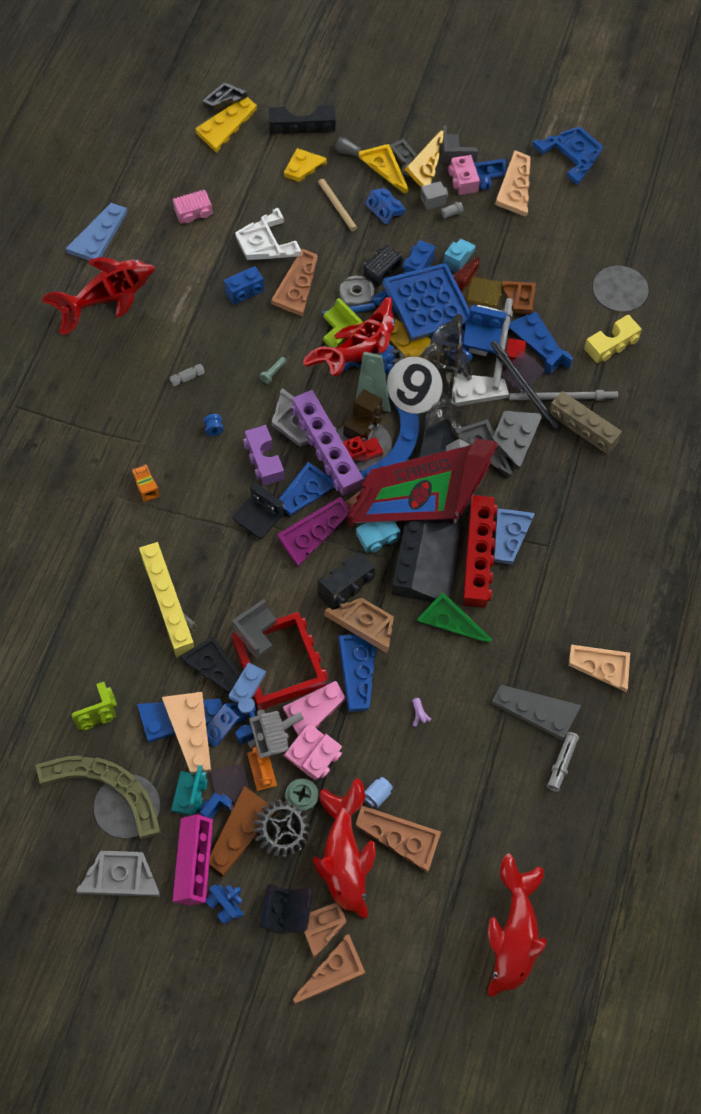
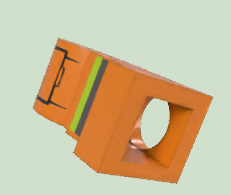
(145, 483)

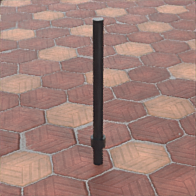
(504, 357)

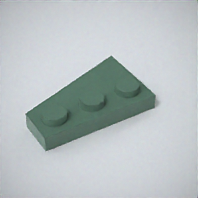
(373, 378)

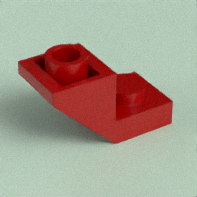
(363, 450)

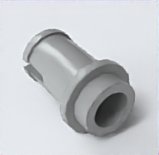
(451, 210)

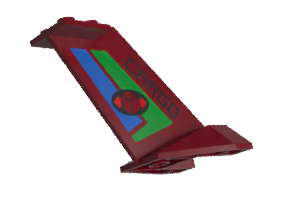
(424, 487)

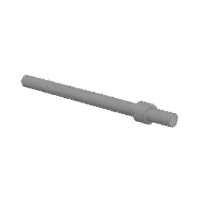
(503, 339)
(598, 395)

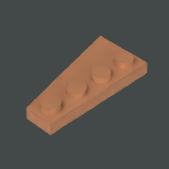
(404, 837)

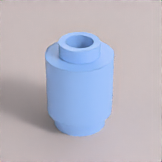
(377, 792)

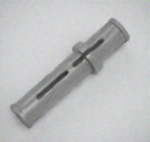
(555, 781)

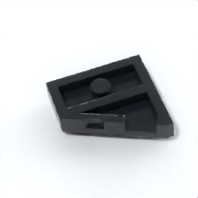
(224, 96)

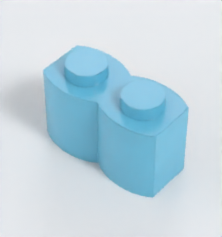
(377, 534)

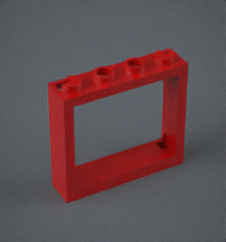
(263, 702)

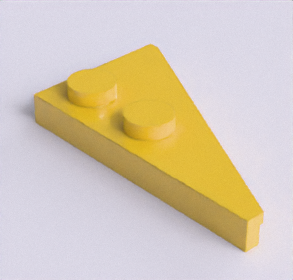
(384, 163)
(423, 165)

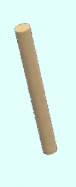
(337, 204)

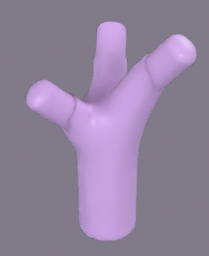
(420, 714)

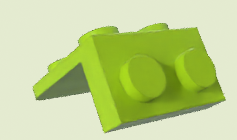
(98, 713)

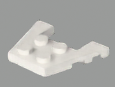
(259, 243)

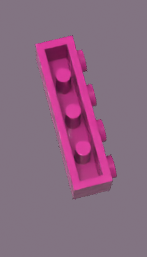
(193, 860)

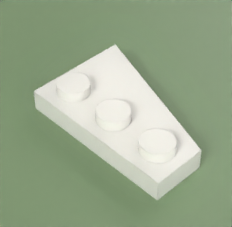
(477, 390)

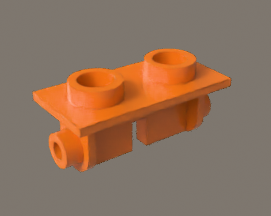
(261, 770)

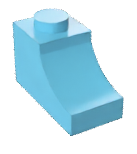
(458, 254)

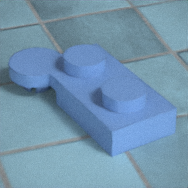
(246, 687)

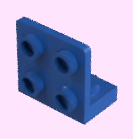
(482, 328)

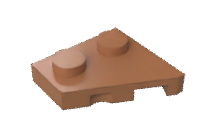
(324, 926)

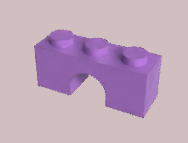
(267, 468)

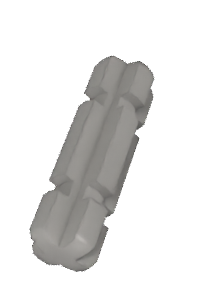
(187, 374)

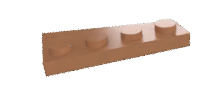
(295, 287)

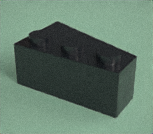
(346, 580)

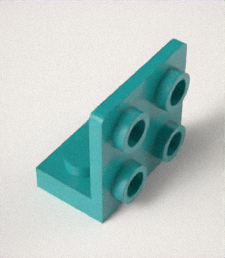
(189, 792)

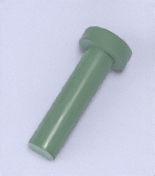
(266, 376)

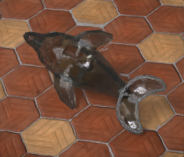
(448, 357)

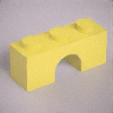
(603, 347)

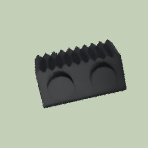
(382, 264)

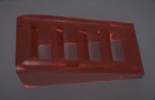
(466, 273)

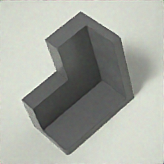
(451, 148)
(251, 625)

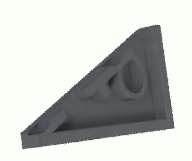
(484, 431)

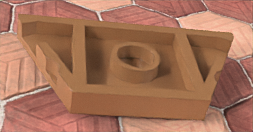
(364, 621)

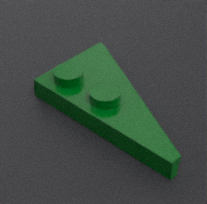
(448, 616)

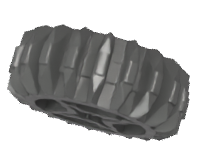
(289, 831)

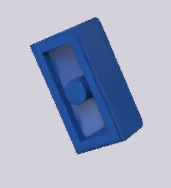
(491, 169)

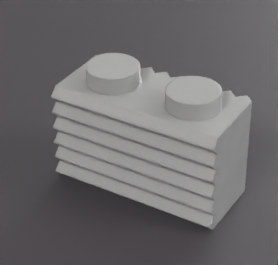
(269, 734)

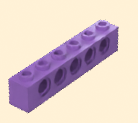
(309, 403)

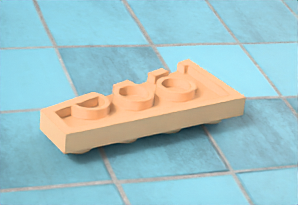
(514, 189)

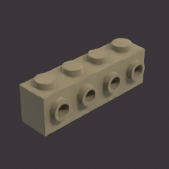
(585, 422)

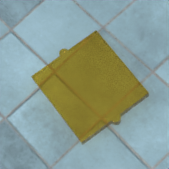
(484, 291)

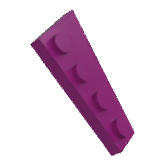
(309, 533)

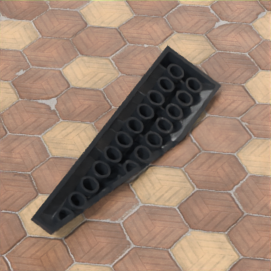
(428, 546)

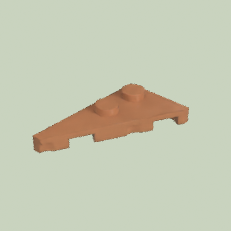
(338, 969)

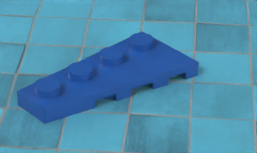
(158, 724)

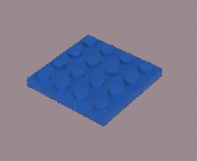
(426, 299)

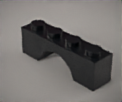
(321, 120)

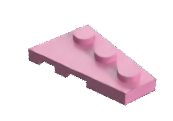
(315, 706)

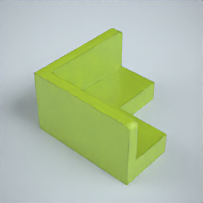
(339, 317)

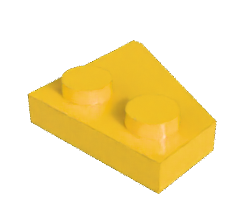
(303, 164)

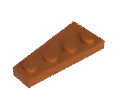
(237, 832)

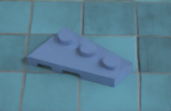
(509, 534)

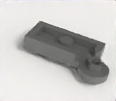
(404, 154)

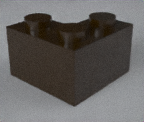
(365, 416)

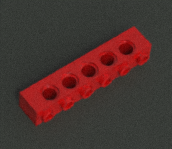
(474, 595)

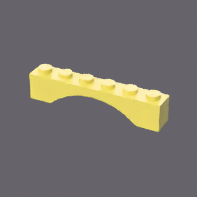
(167, 599)

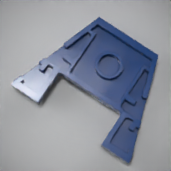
(577, 146)

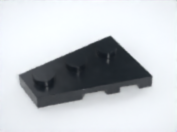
(213, 664)

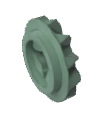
(297, 787)

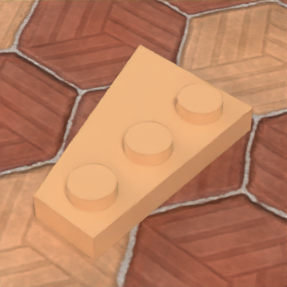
(602, 664)

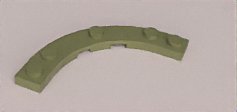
(110, 774)

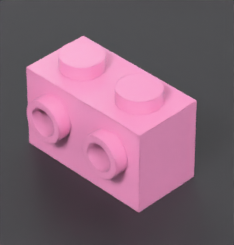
(464, 175)

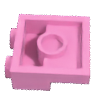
(313, 752)

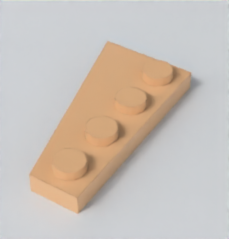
(189, 724)

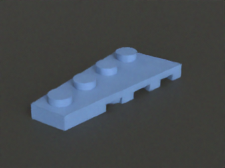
(98, 234)

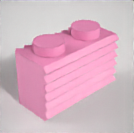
(192, 206)

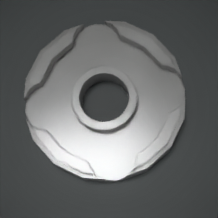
(355, 299)

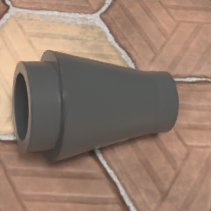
(347, 147)

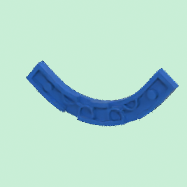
(406, 441)

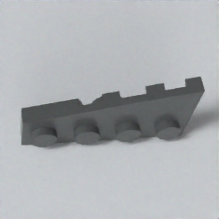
(538, 710)

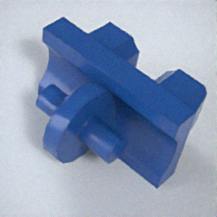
(219, 895)

